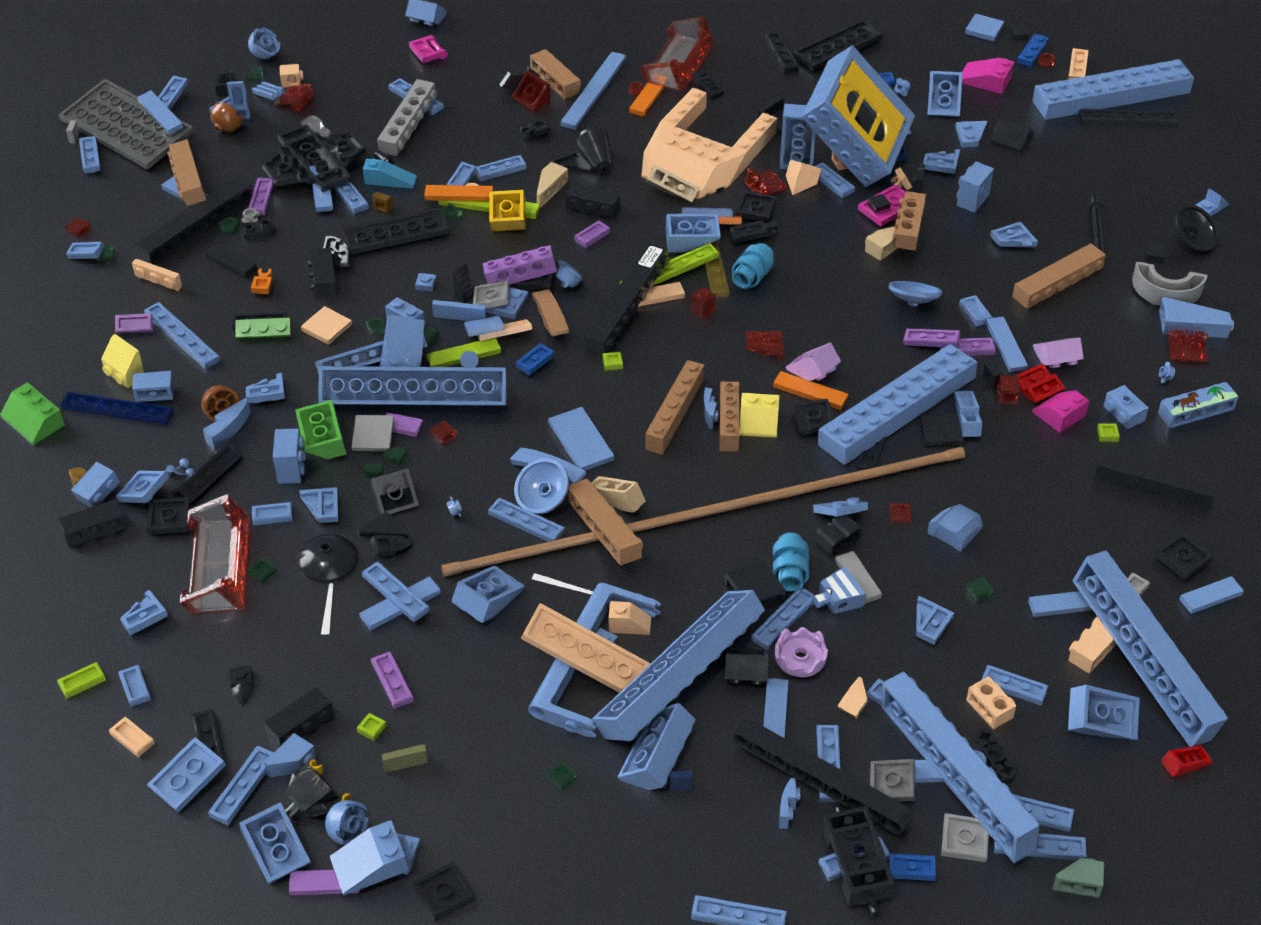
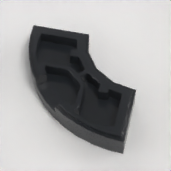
(512, 80)
(340, 251)

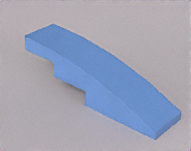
(525, 456)

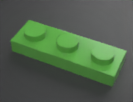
(263, 328)

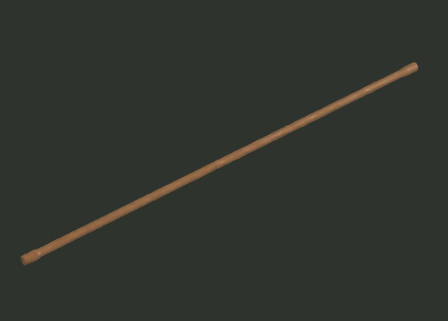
(948, 455)

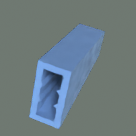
(1189, 316)

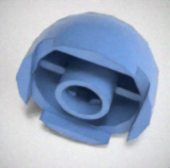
(263, 43)
(346, 821)

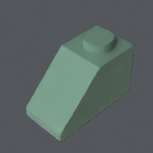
(1081, 878)

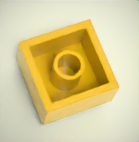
(507, 210)

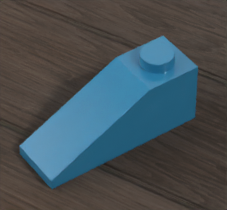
(385, 174)

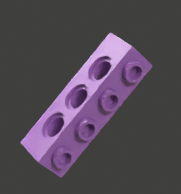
(521, 266)

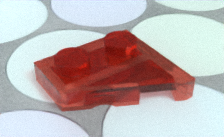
(765, 343)

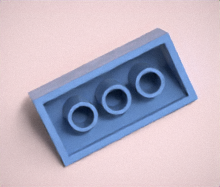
(657, 748)

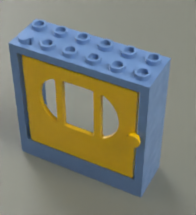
(837, 127)

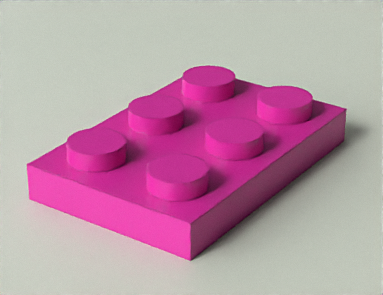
(883, 217)

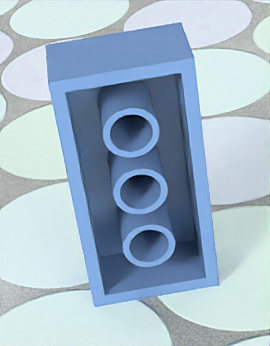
(797, 137)

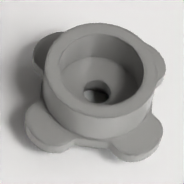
(250, 216)

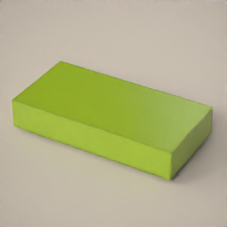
(81, 680)

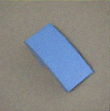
(710, 413)
(788, 803)

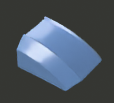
(956, 526)

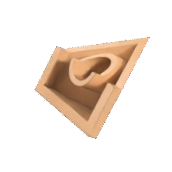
(801, 176)

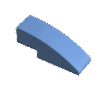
(239, 98)
(968, 413)
(227, 424)

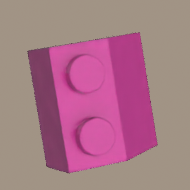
(1063, 409)

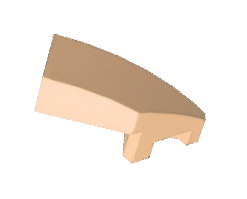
(854, 699)

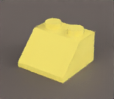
(121, 361)
(759, 415)

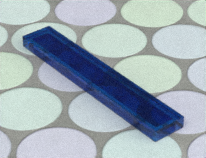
(117, 408)

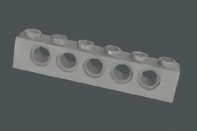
(406, 117)

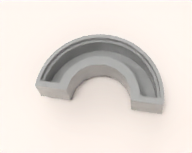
(1155, 287)

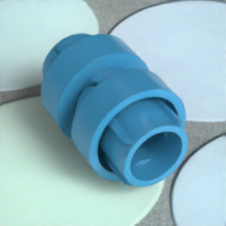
(752, 266)
(791, 561)

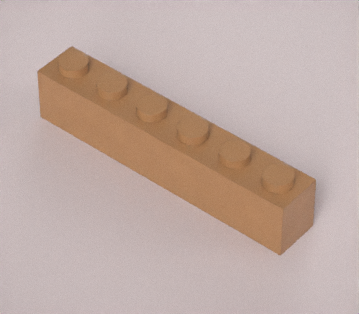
(186, 173)
(1058, 275)
(674, 407)
(604, 522)

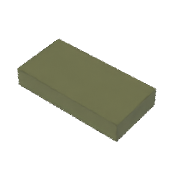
(404, 758)

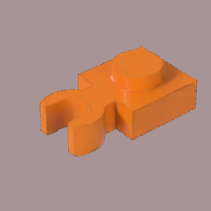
(262, 283)

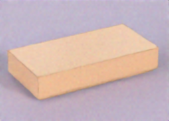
(131, 736)

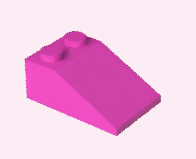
(988, 74)

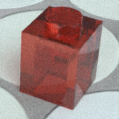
(703, 302)
(1008, 389)

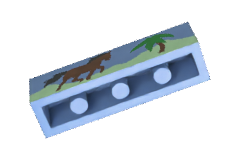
(1197, 404)

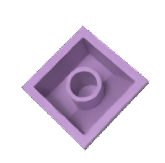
(1059, 351)
(815, 363)

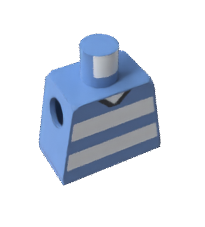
(840, 592)

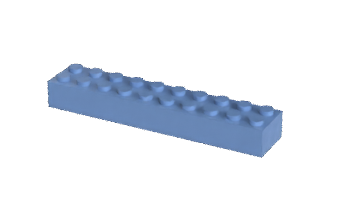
(1112, 89)
(413, 386)
(897, 404)
(1149, 649)
(678, 665)
(960, 767)

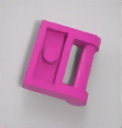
(423, 50)

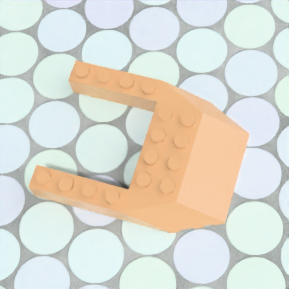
(699, 158)

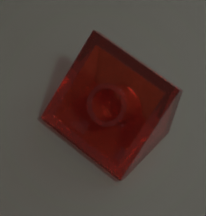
(532, 91)

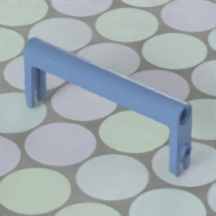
(544, 702)

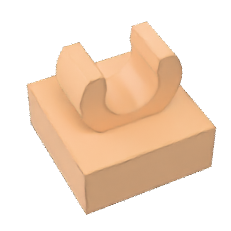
(901, 179)

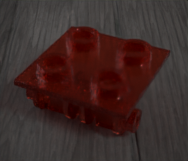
(297, 96)
(764, 182)
(1188, 347)

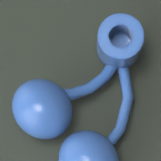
(183, 463)

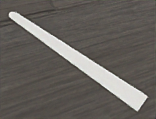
(558, 583)
(327, 615)

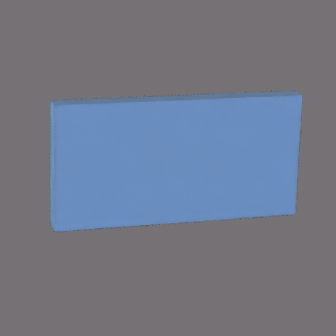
(581, 439)

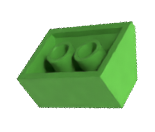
(32, 414)
(321, 430)

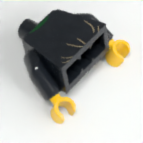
(311, 792)

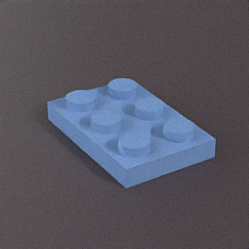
(186, 774)

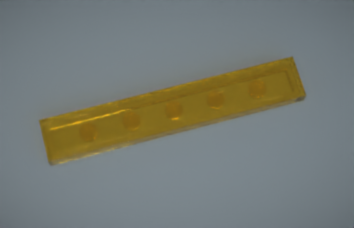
(716, 275)

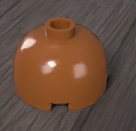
(225, 117)
(217, 400)

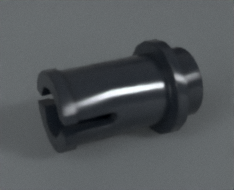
(382, 156)

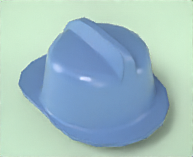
(568, 275)

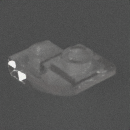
(316, 125)

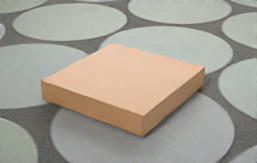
(326, 325)

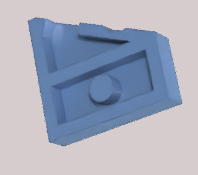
(1014, 236)

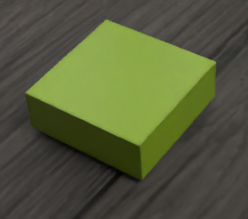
(612, 361)
(1108, 432)
(371, 727)

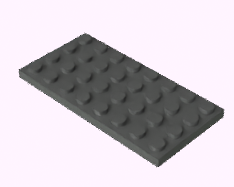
(122, 124)

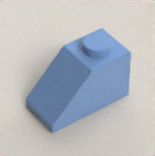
(290, 757)

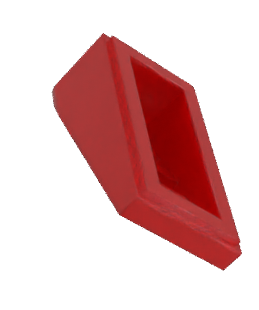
(1189, 762)

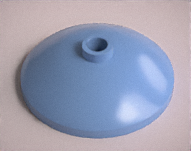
(914, 292)
(535, 480)

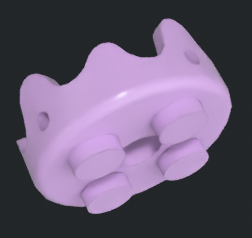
(801, 641)

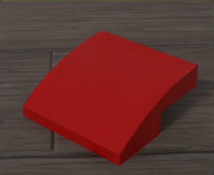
(1039, 383)

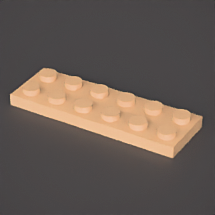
(582, 649)

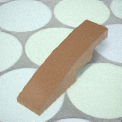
(550, 312)

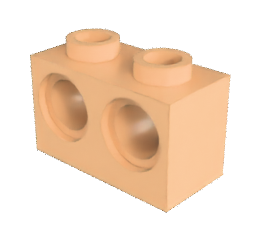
(991, 702)

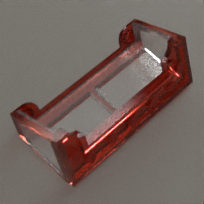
(681, 55)
(218, 557)

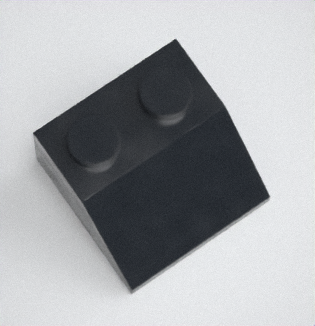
(393, 491)
(746, 665)

